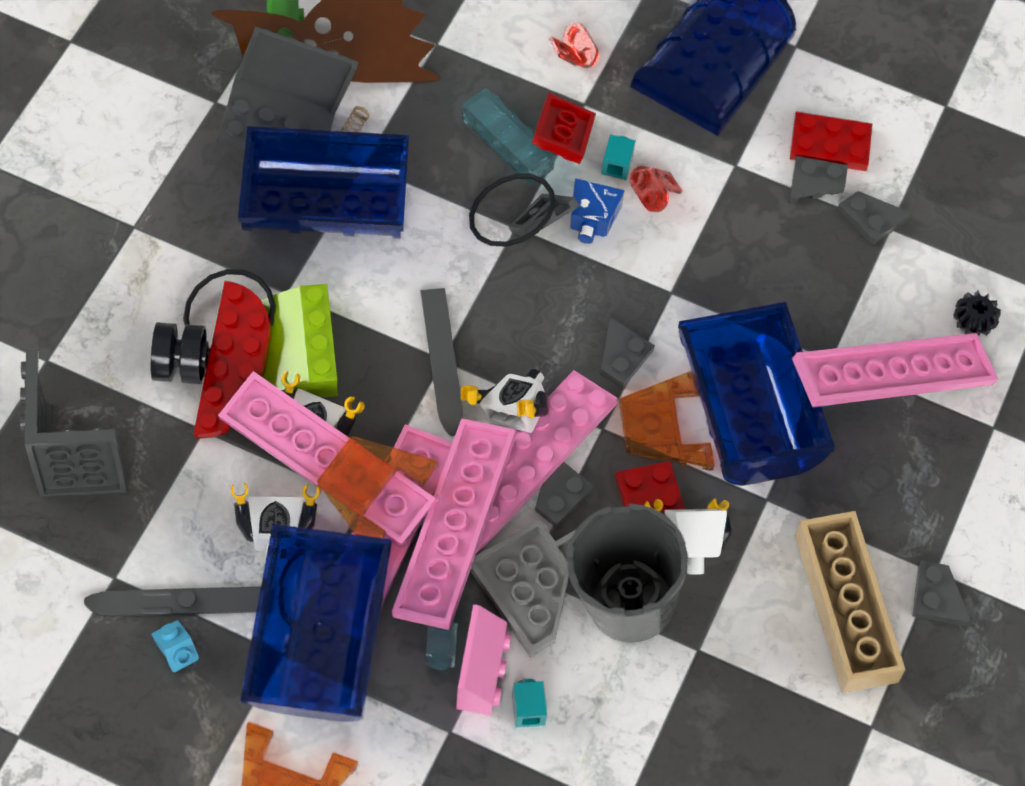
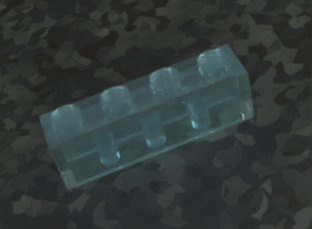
(506, 135)

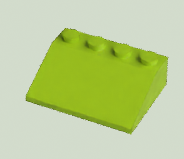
(302, 341)

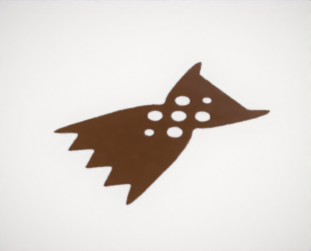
(379, 36)

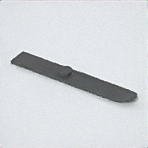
(442, 359)
(174, 601)

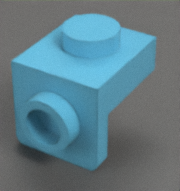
(175, 645)

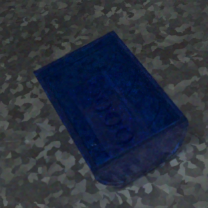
(716, 58)
(324, 181)
(755, 394)
(316, 623)

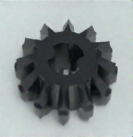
(977, 313)

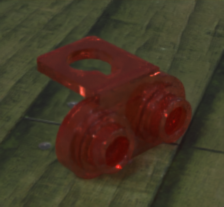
(577, 45)
(652, 188)

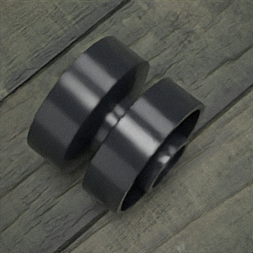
(187, 353)

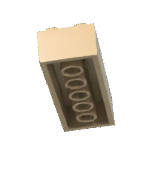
(849, 602)

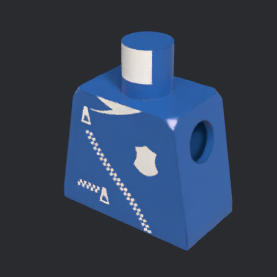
(596, 211)

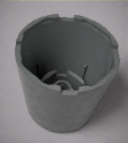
(624, 555)

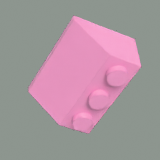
(483, 662)

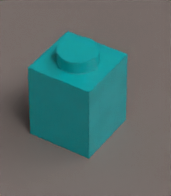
(618, 157)
(529, 703)

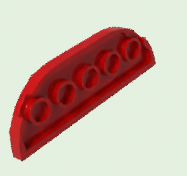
(236, 351)

